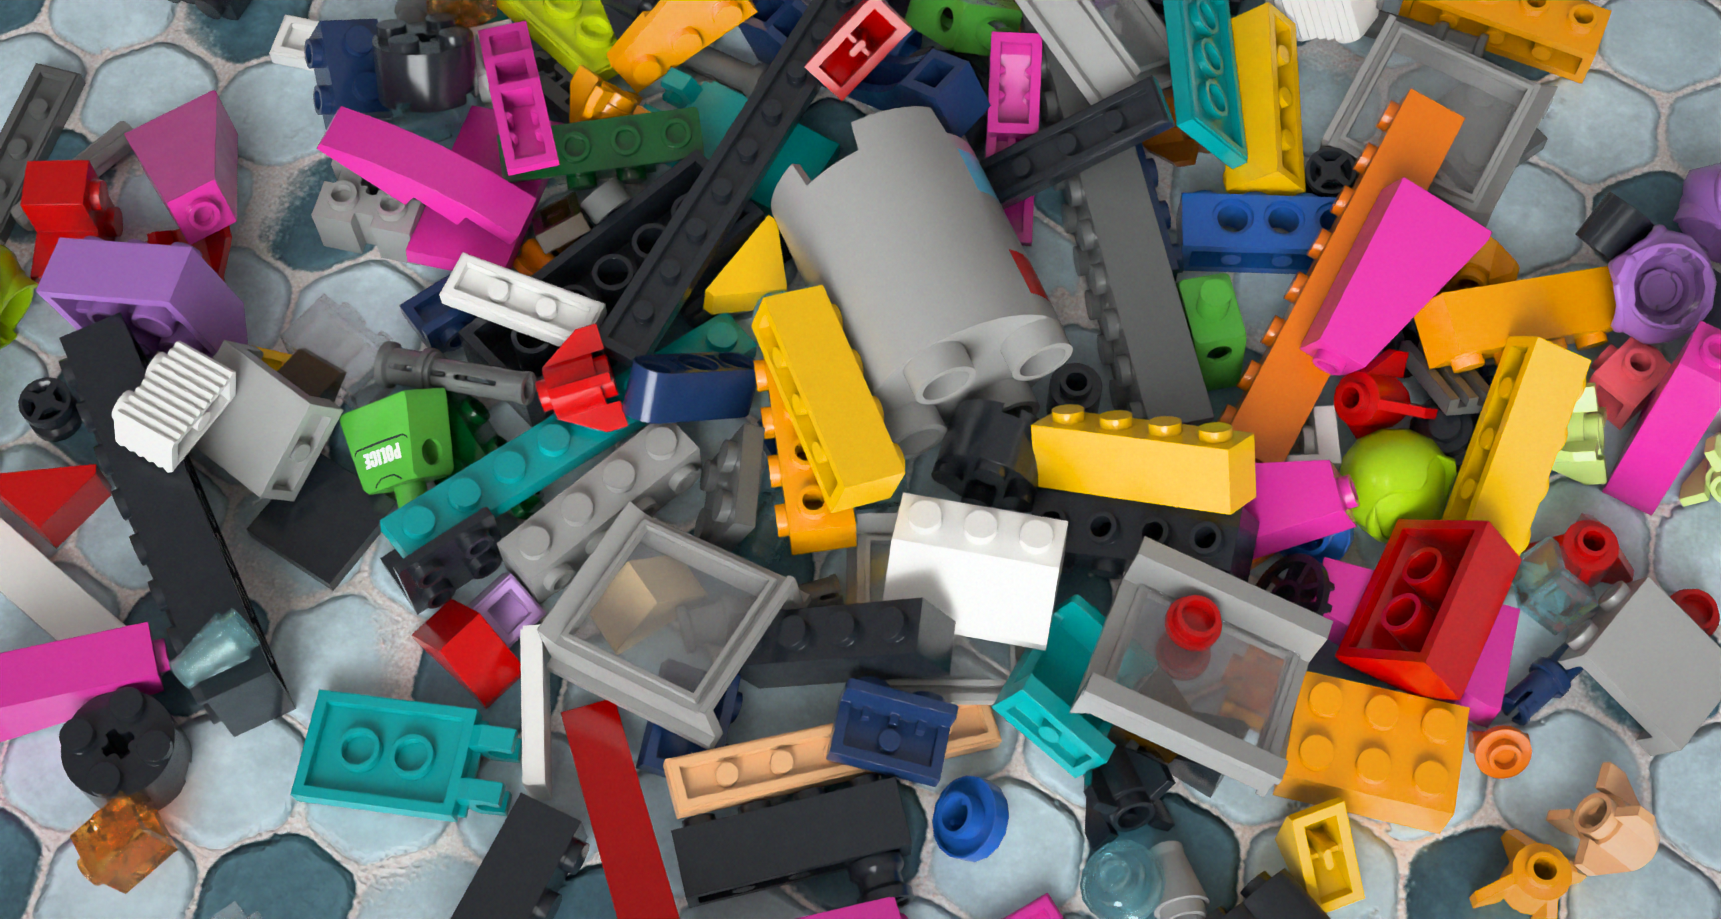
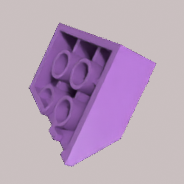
(157, 288)

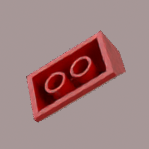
(1430, 606)

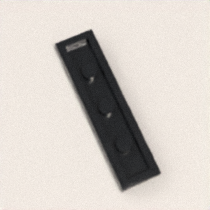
(1078, 142)

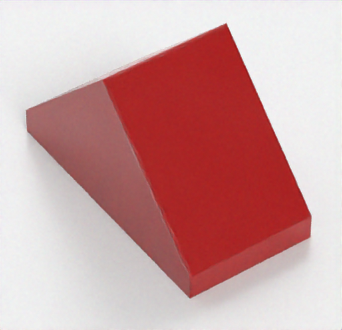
(857, 45)
(55, 498)
(469, 651)

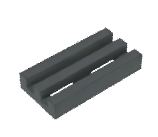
(1444, 385)

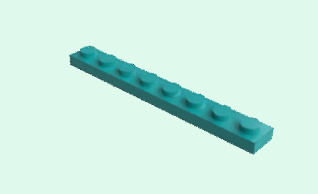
(536, 455)

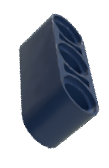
(690, 387)

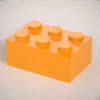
(1376, 750)

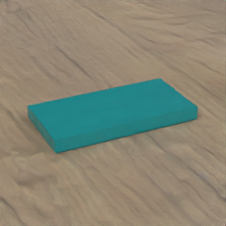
(1206, 77)

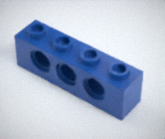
(1255, 244)

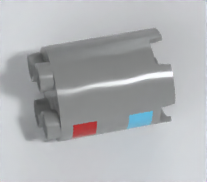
(922, 274)

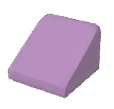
(507, 607)

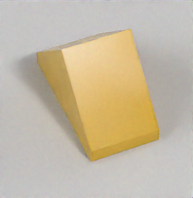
(749, 274)
(1322, 854)

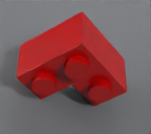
(66, 202)

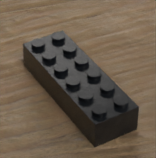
(601, 269)

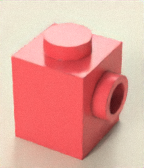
(1627, 378)

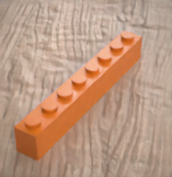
(1285, 381)

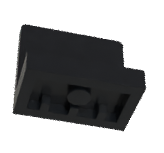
(447, 562)

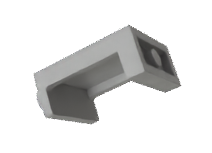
(269, 428)
(1650, 662)

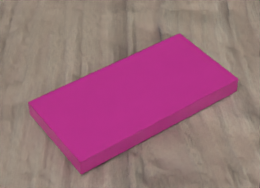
(440, 241)

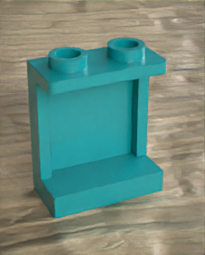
(1045, 686)

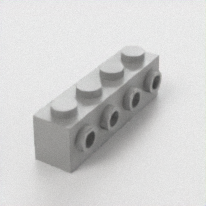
(561, 535)

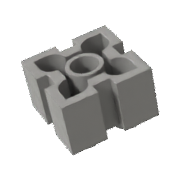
(360, 213)

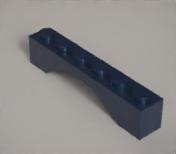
(896, 82)

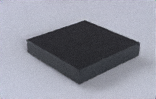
(325, 525)

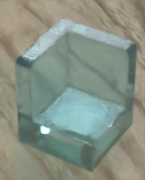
(1549, 590)

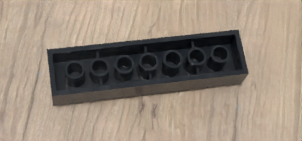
(172, 529)

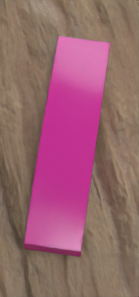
(517, 98)
(1014, 107)
(431, 173)

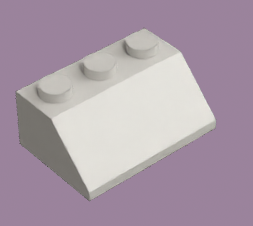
(979, 567)

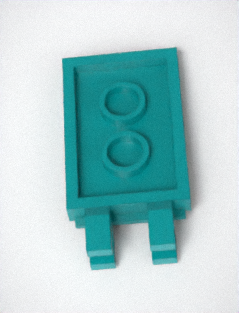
(717, 111)
(402, 757)

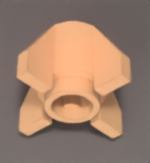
(1611, 826)

